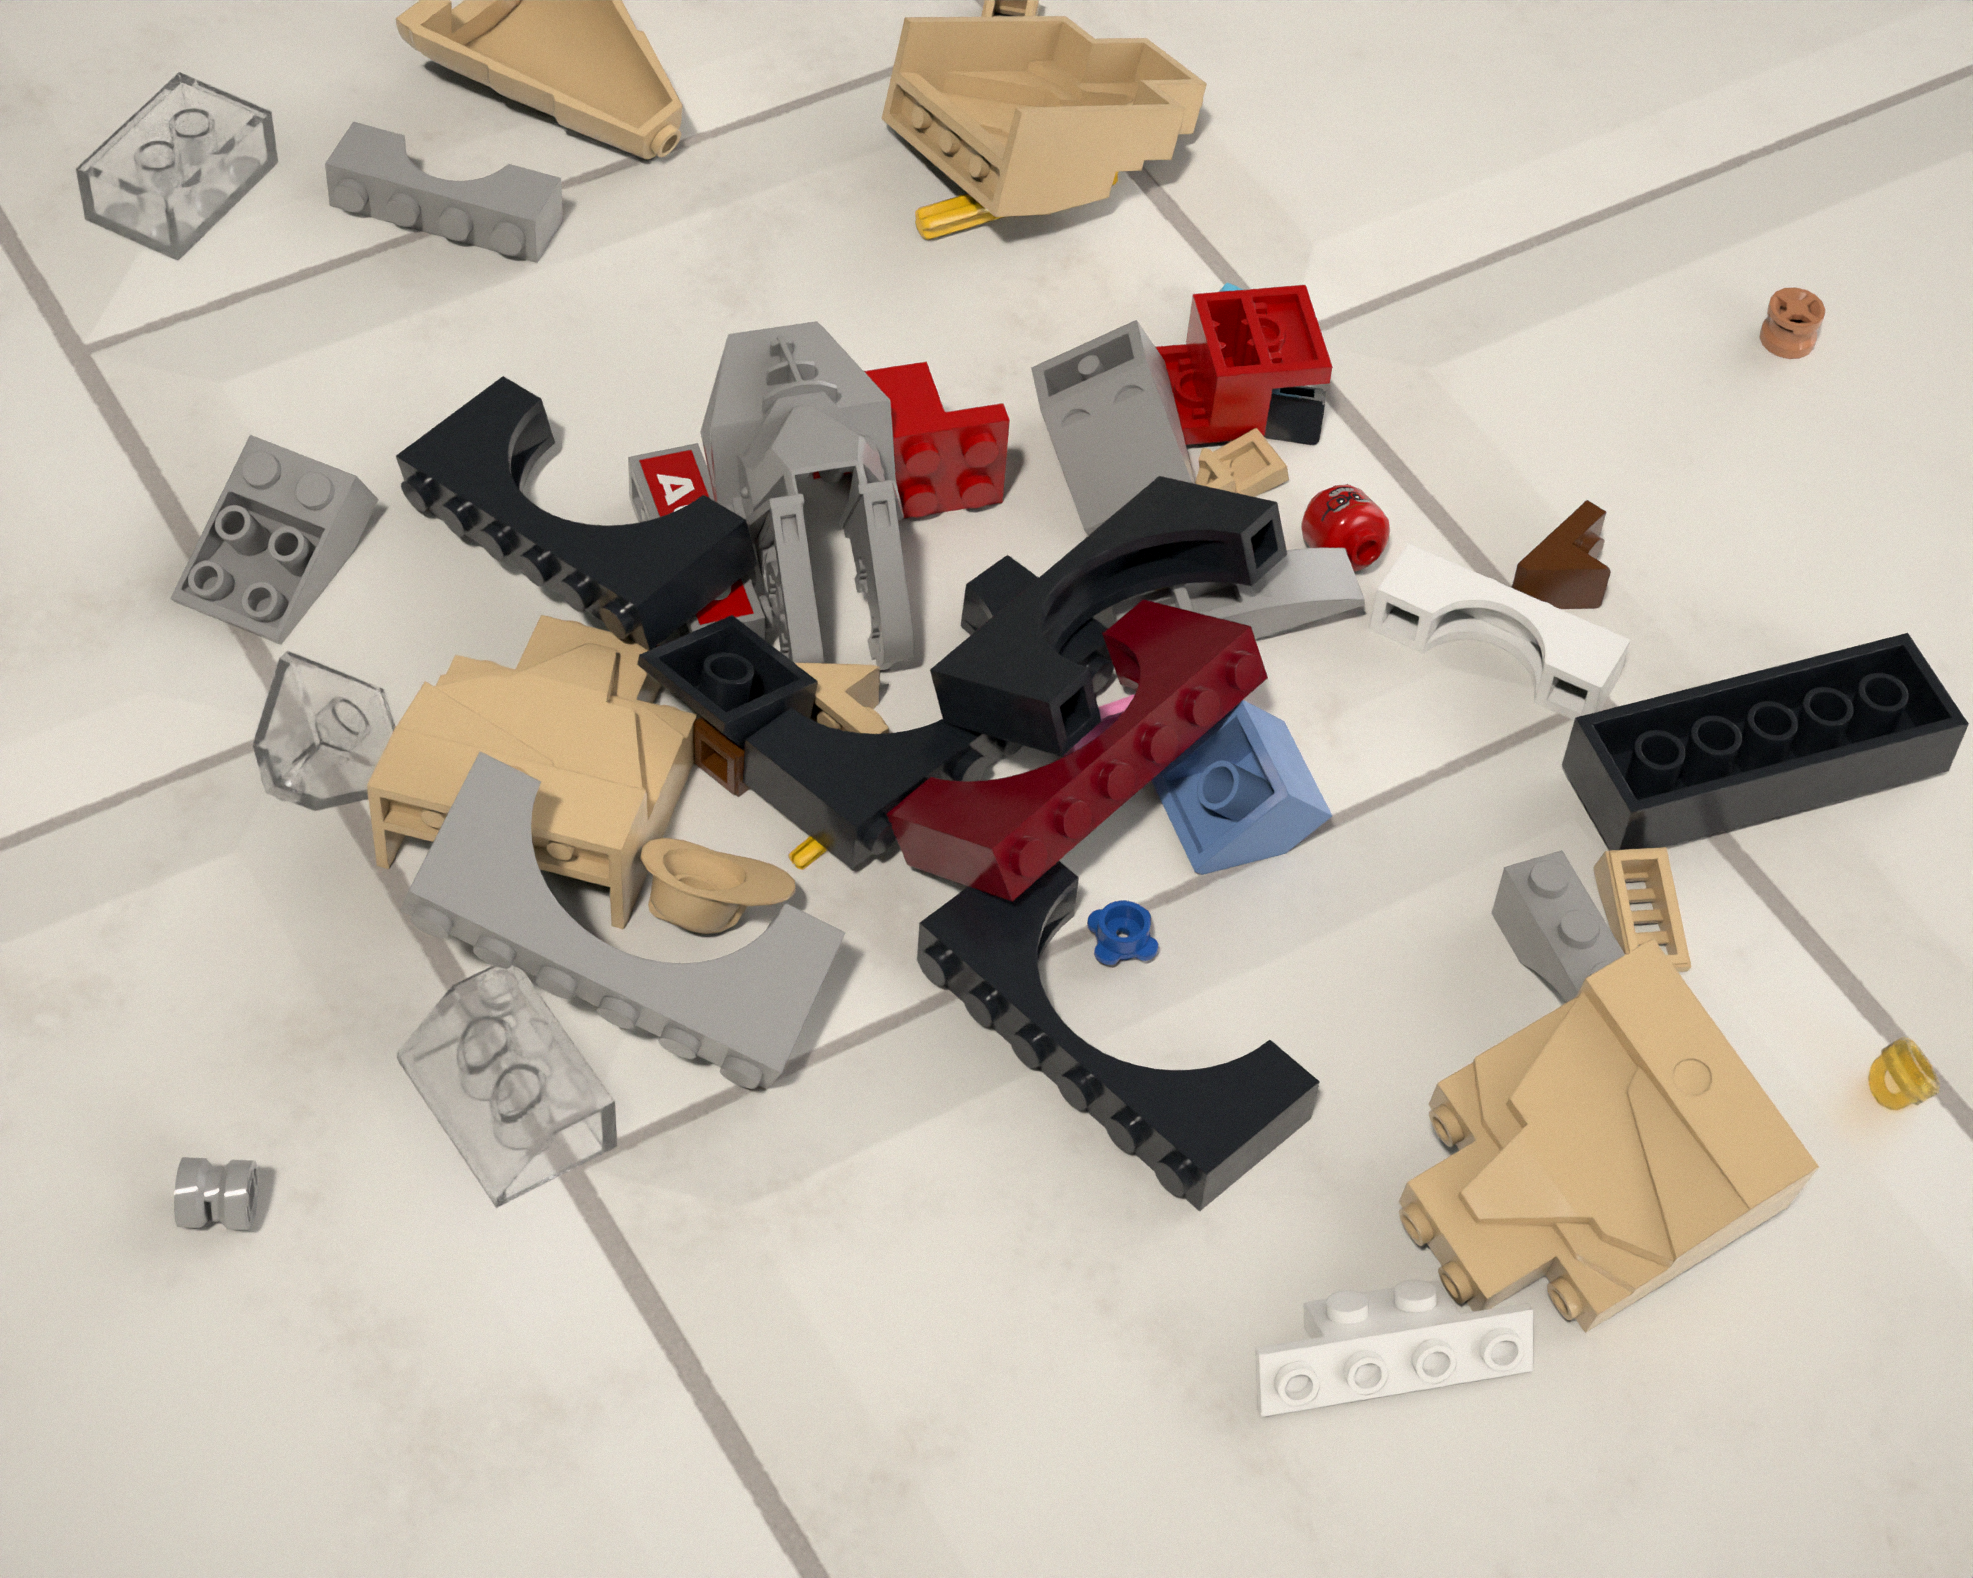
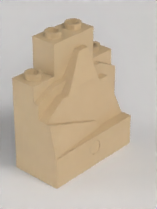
(1036, 107)
(567, 716)
(1601, 1150)

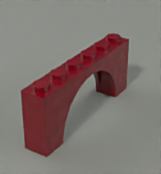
(1018, 826)

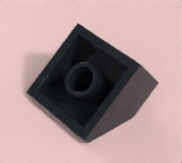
(731, 677)

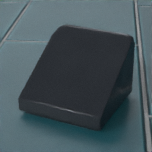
(1296, 414)

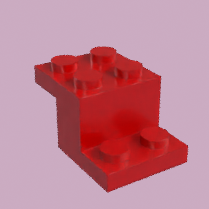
(1237, 353)
(939, 455)

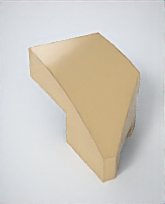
(1242, 466)

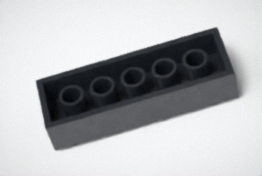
(1763, 744)

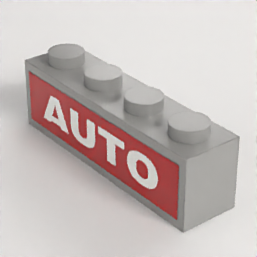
(669, 481)

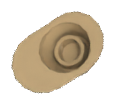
(706, 887)

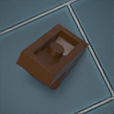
(1566, 565)

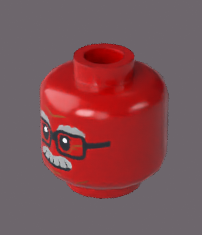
(1347, 520)

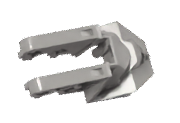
(795, 407)

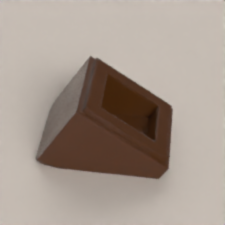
(719, 757)

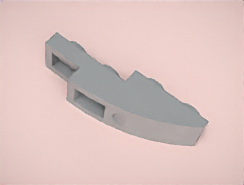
(1294, 592)

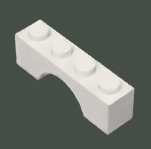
(1439, 601)

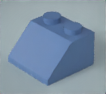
(1241, 792)

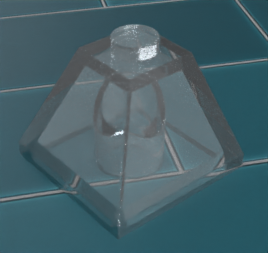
(320, 734)

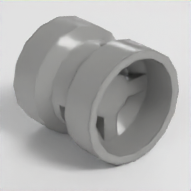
(216, 1193)

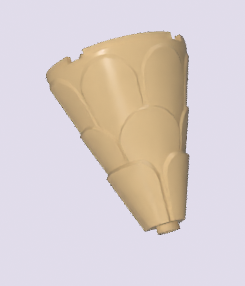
(559, 58)

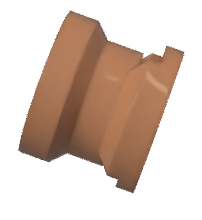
(1792, 323)

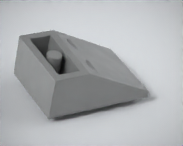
(1111, 420)
(274, 540)

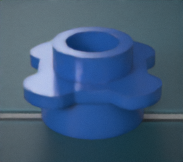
(1127, 919)

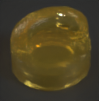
(1909, 1071)

